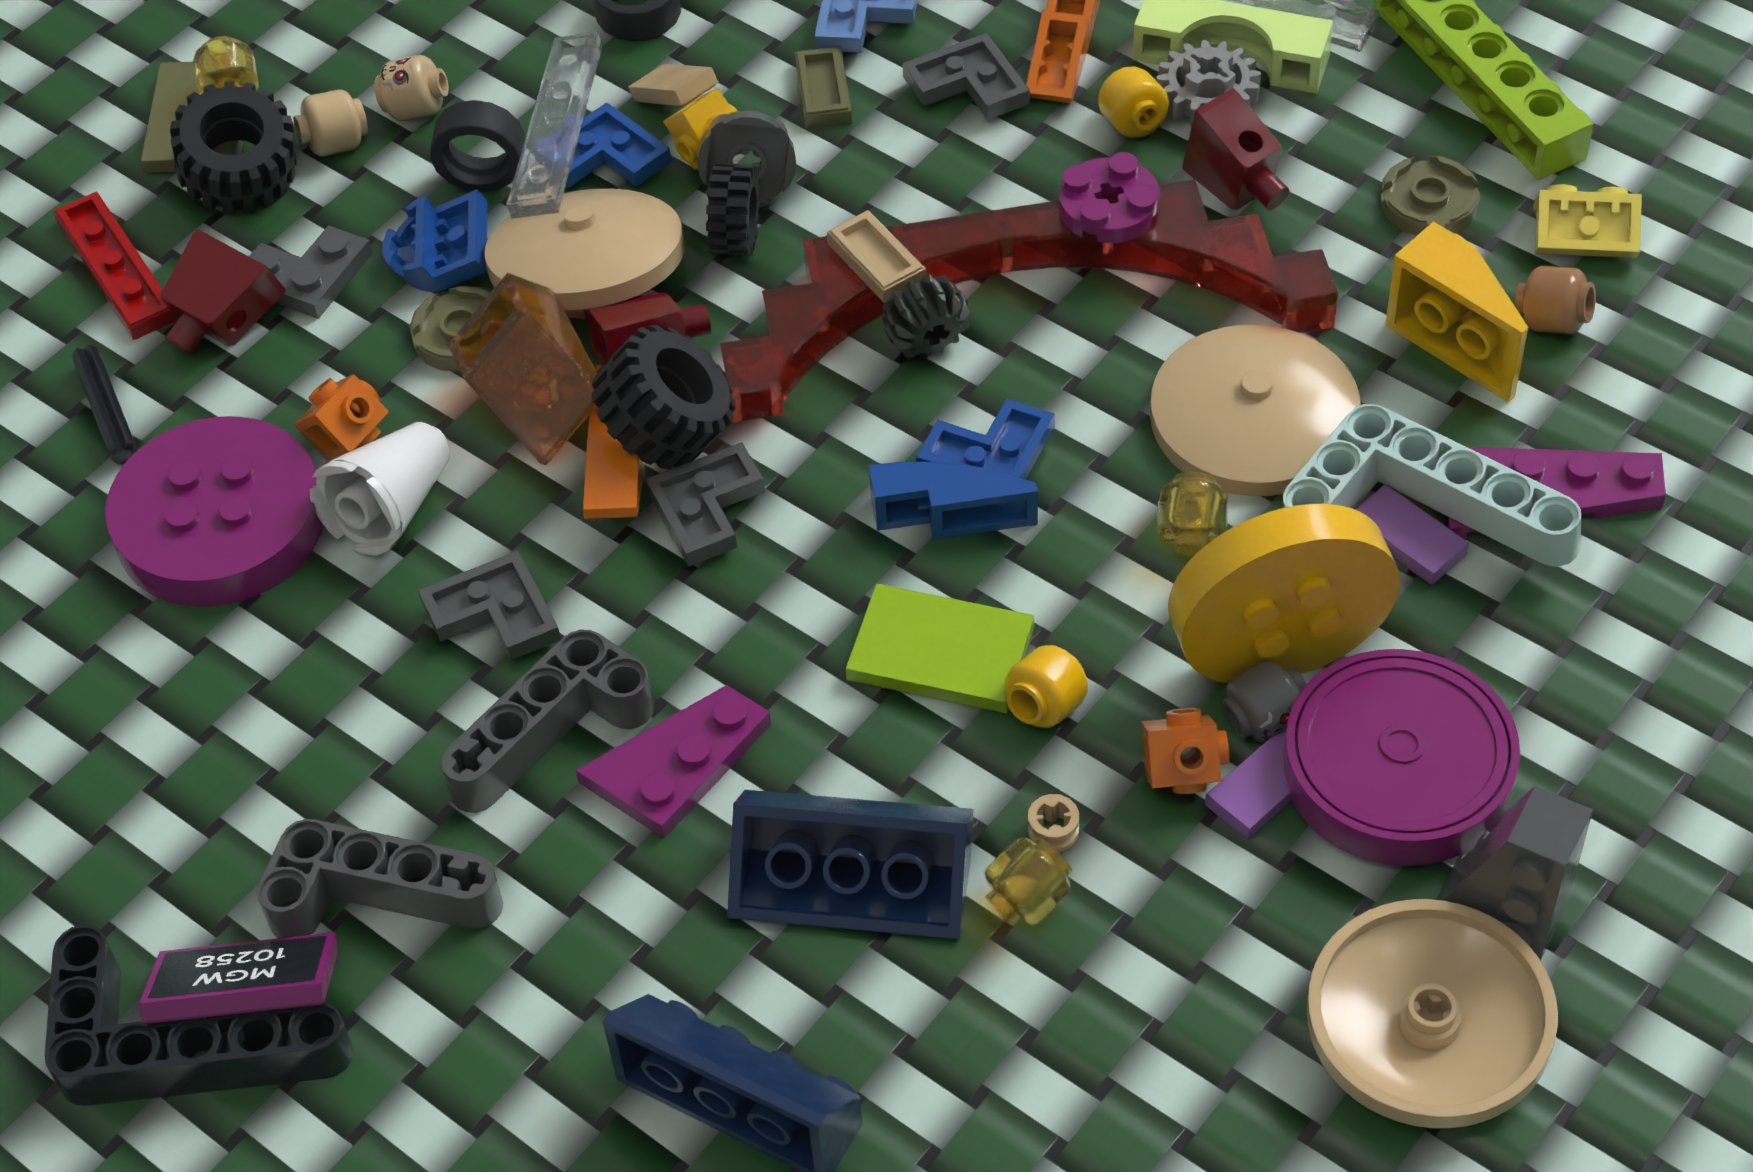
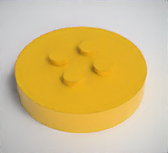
(1284, 590)

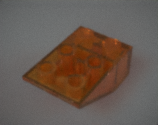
(527, 364)

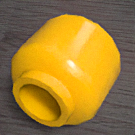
(1133, 102)
(1045, 686)

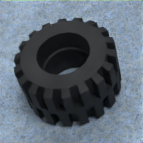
(226, 116)
(663, 397)

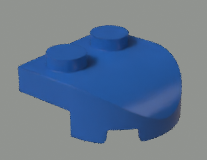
(439, 243)

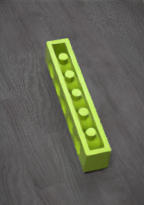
(1494, 81)

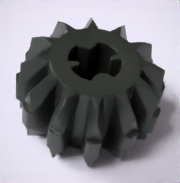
(926, 316)

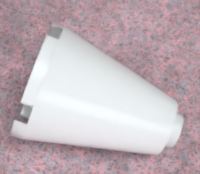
(379, 486)

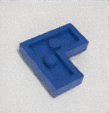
(620, 144)
(1008, 446)

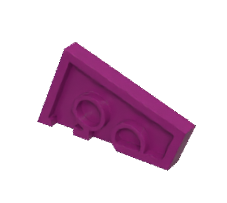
(677, 760)

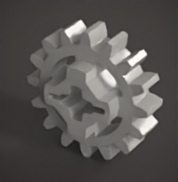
(1206, 75)

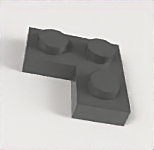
(970, 67)
(320, 273)
(693, 496)
(496, 594)

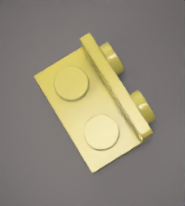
(1588, 222)

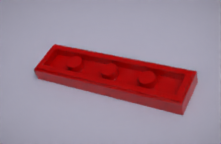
(114, 265)

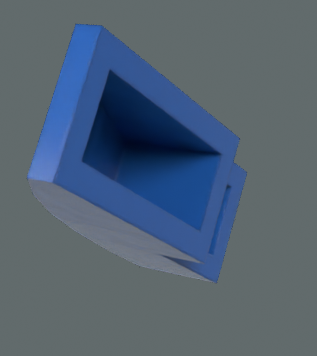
(950, 498)

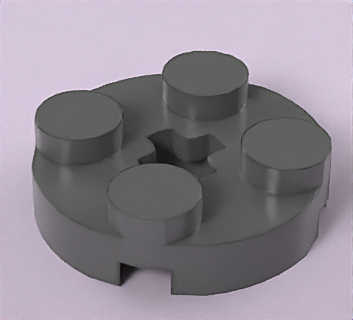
(755, 132)

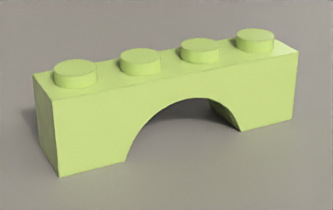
(1285, 44)

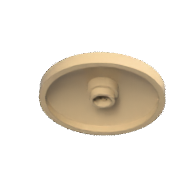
(592, 251)
(1249, 405)
(1432, 1013)

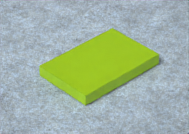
(939, 647)

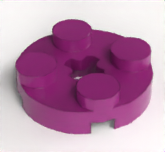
(1114, 177)

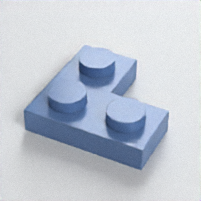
(846, 21)

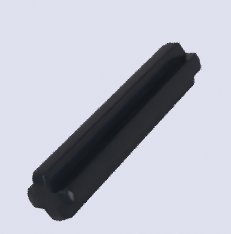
(104, 403)

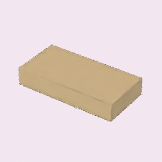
(673, 84)
(875, 255)

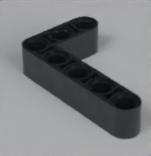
(170, 1045)

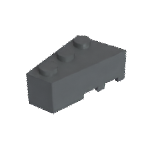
(1524, 866)

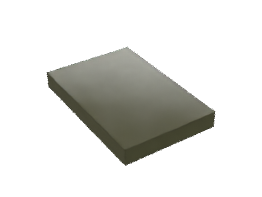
(173, 85)

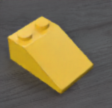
(1457, 309)

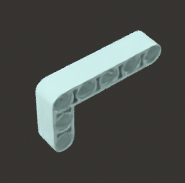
(1442, 474)

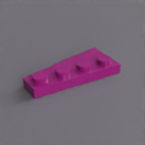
(1597, 480)

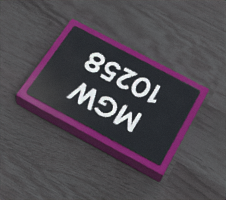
(239, 978)

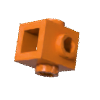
(341, 416)
(1169, 737)

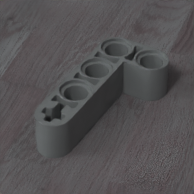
(575, 677)
(456, 890)

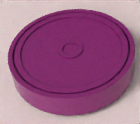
(214, 511)
(1400, 757)

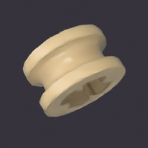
(1051, 808)

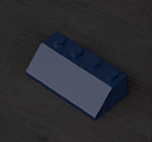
(849, 863)
(733, 1083)

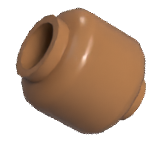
(1556, 300)

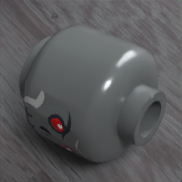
(1262, 700)

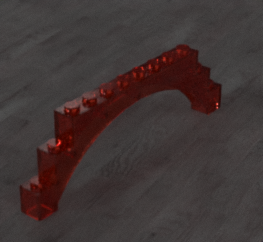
(1180, 245)

